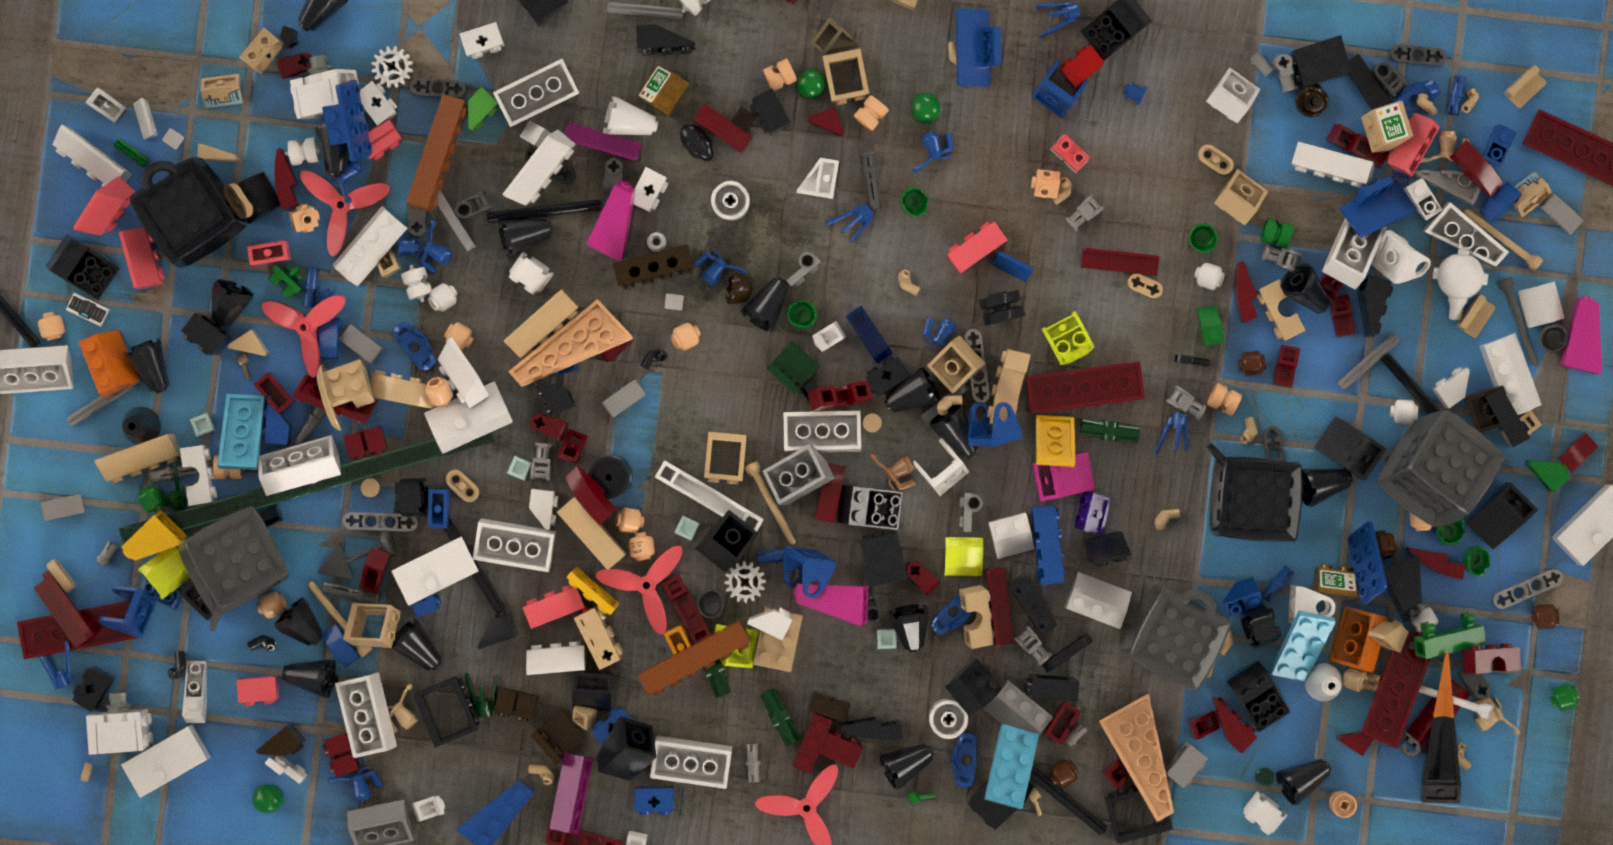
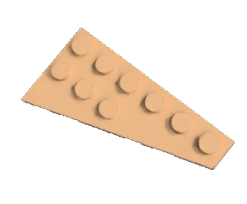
(578, 340)
(1138, 747)

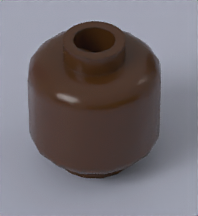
(1252, 363)
(1386, 544)
(1545, 616)
(1064, 773)

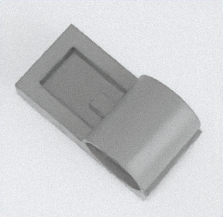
(797, 278)
(966, 520)

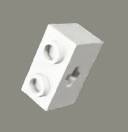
(472, 37)
(378, 114)
(648, 179)

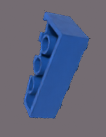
(1047, 544)
(494, 818)

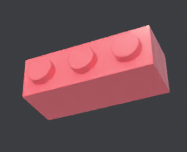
(1409, 154)
(976, 246)
(553, 606)

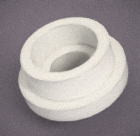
(656, 235)

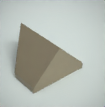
(832, 37)

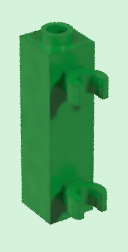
(1451, 640)

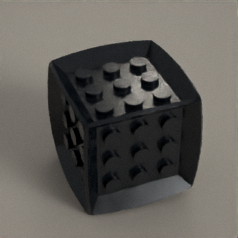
(185, 210)
(1255, 498)

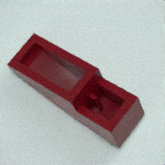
(723, 128)
(1355, 145)
(1476, 168)
(284, 181)
(1243, 293)
(590, 495)
(830, 495)
(1438, 562)

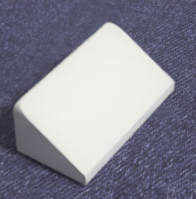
(145, 119)

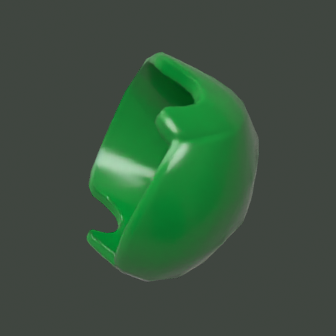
(810, 84)
(925, 108)
(914, 202)
(1203, 238)
(802, 314)
(1451, 533)
(1476, 560)
(268, 798)

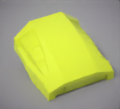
(1068, 339)
(963, 556)
(165, 572)

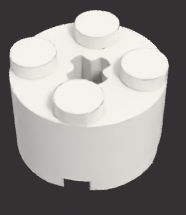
(722, 192)
(530, 273)
(954, 727)
(1264, 812)

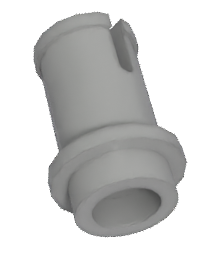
(1261, 63)
(106, 553)
(1073, 736)

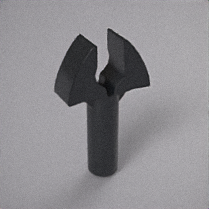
(1191, 360)

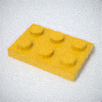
(1055, 440)
(592, 591)

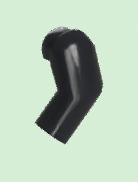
(653, 356)
(263, 641)
(180, 665)

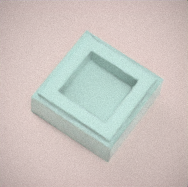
(202, 424)
(519, 468)
(687, 528)
(886, 639)

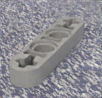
(454, 221)
(984, 389)
(380, 524)
(1526, 586)

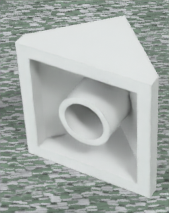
(1540, 304)

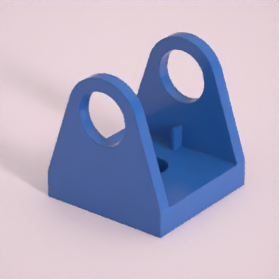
(1053, 96)
(1000, 432)
(811, 567)
(137, 614)

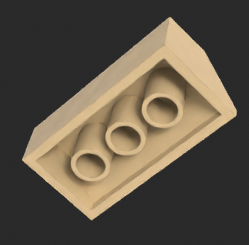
(541, 324)
(139, 457)

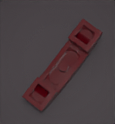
(686, 609)
(584, 837)

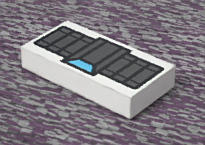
(87, 309)

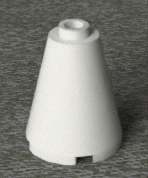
(628, 119)
(1324, 682)

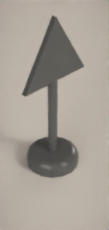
(338, 565)

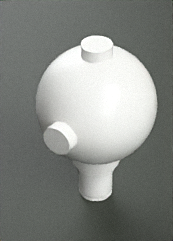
(1460, 278)

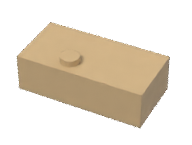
(591, 533)

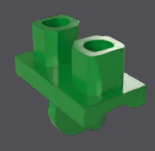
(292, 286)

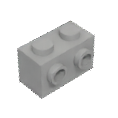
(1185, 765)

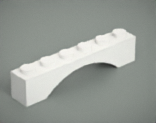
(705, 494)

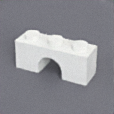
(202, 491)

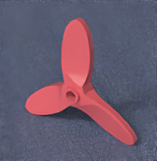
(328, 194)
(306, 325)
(632, 582)
(789, 805)

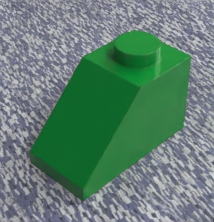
(1210, 326)
(1550, 474)

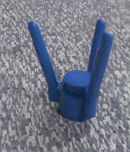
(1069, 11)
(863, 214)
(1178, 422)
(58, 678)

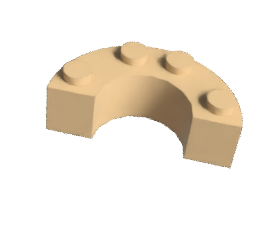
(1009, 381)
(399, 390)

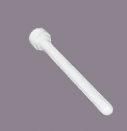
(1484, 710)

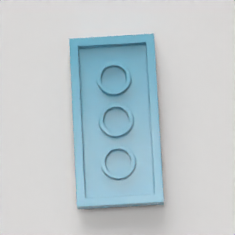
(241, 432)
(1302, 645)
(1011, 766)

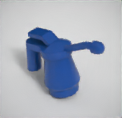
(932, 144)
(352, 170)
(439, 253)
(714, 271)
(944, 332)
(360, 788)

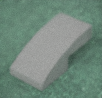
(1561, 213)
(360, 344)
(623, 398)
(62, 507)

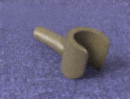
(242, 360)

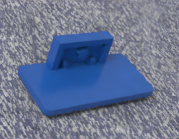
(976, 47)
(347, 122)
(1377, 206)
(1367, 562)

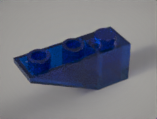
(868, 334)

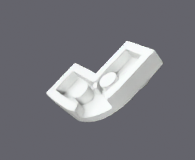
(282, 765)

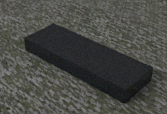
(1367, 83)
(1507, 417)

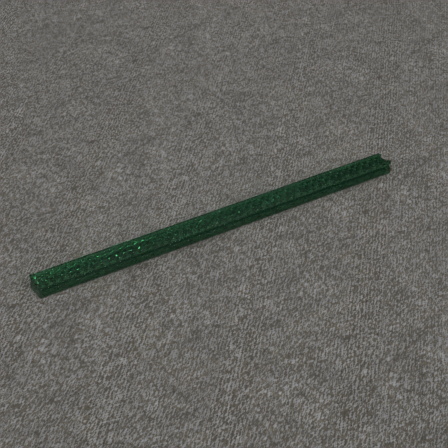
(349, 473)

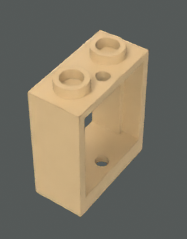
(256, 53)
(842, 57)
(731, 479)
(359, 613)

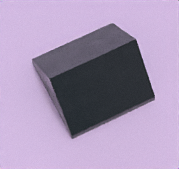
(260, 195)

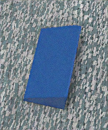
(1012, 266)

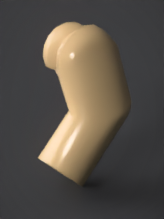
(952, 52)
(1471, 101)
(1426, 105)
(905, 282)
(946, 402)
(1250, 432)
(1164, 516)
(1227, 644)
(1463, 762)
(544, 772)

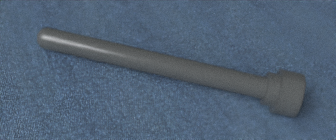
(1507, 286)

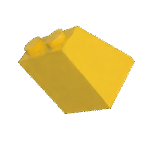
(153, 537)

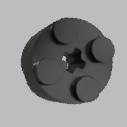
(411, 497)
(1260, 626)

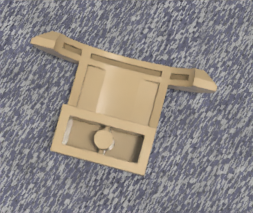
(344, 385)

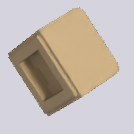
(584, 716)

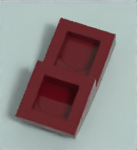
(1342, 316)
(1286, 366)
(1578, 452)

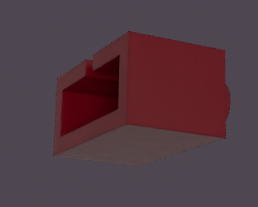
(270, 386)
(365, 442)
(374, 570)
(1057, 726)
(841, 749)
(341, 755)

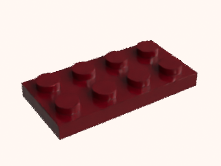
(309, 393)

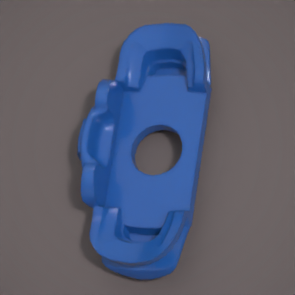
(1427, 87)
(424, 357)
(943, 622)
(965, 745)

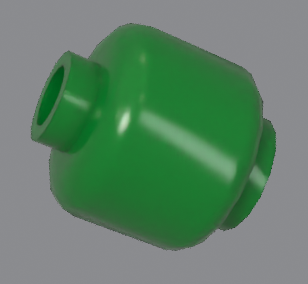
(150, 499)
(1564, 697)

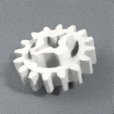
(397, 59)
(736, 591)

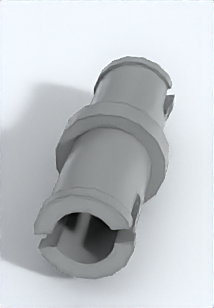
(753, 763)

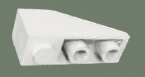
(195, 692)

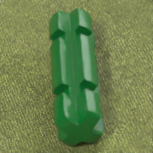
(131, 152)

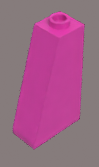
(613, 225)
(1584, 340)
(840, 601)

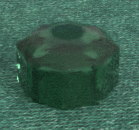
(1264, 776)

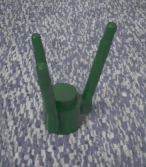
(176, 497)
(483, 707)

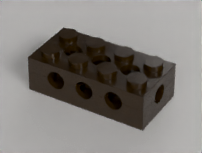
(623, 268)

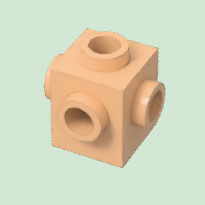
(1046, 183)
(297, 218)

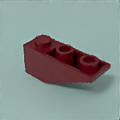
(1234, 731)

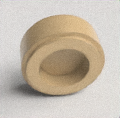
(872, 422)
(370, 487)
(86, 773)

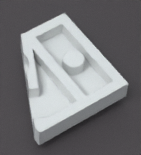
(821, 179)

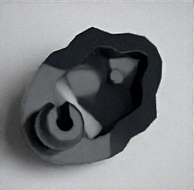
(696, 142)

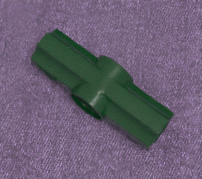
(1109, 431)
(717, 679)
(780, 717)

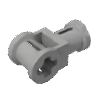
(1285, 73)
(1086, 212)
(1283, 258)
(1185, 402)
(541, 463)
(1032, 644)

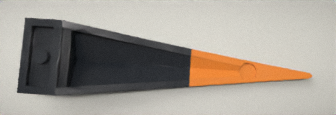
(1441, 766)

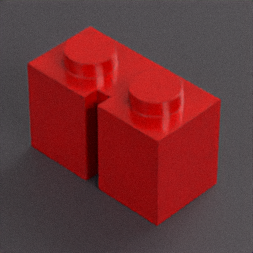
(1082, 66)

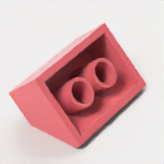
(105, 208)
(141, 258)

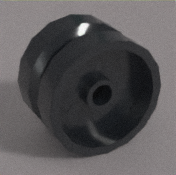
(1001, 307)
(618, 469)

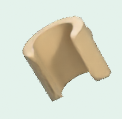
(1034, 795)

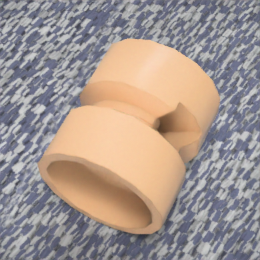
(779, 75)
(871, 113)
(1224, 399)
(223, 474)
(1342, 804)

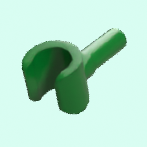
(914, 798)

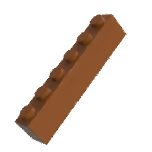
(437, 153)
(694, 658)

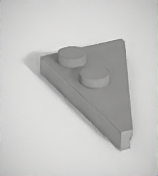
(1452, 183)

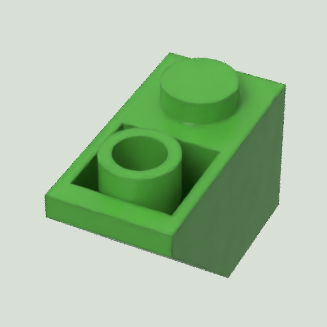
(479, 108)

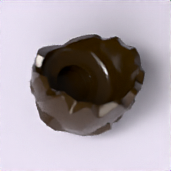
(1312, 101)
(739, 289)

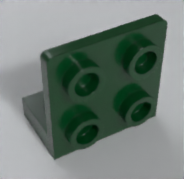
(793, 367)

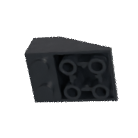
(1115, 26)
(658, 39)
(82, 267)
(1372, 300)
(1350, 448)
(870, 507)
(1501, 515)
(1106, 548)
(1258, 696)

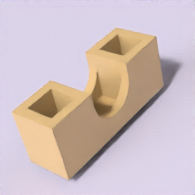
(1285, 327)
(980, 632)

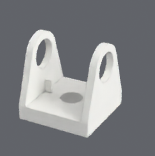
(1404, 256)
(949, 476)
(1306, 600)

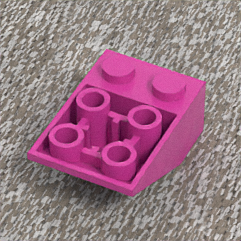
(1063, 481)

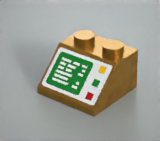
(663, 90)
(1335, 581)

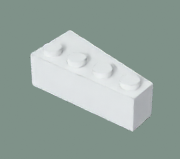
(1332, 165)
(1461, 232)

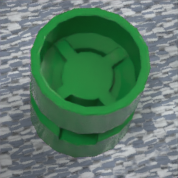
(1277, 233)

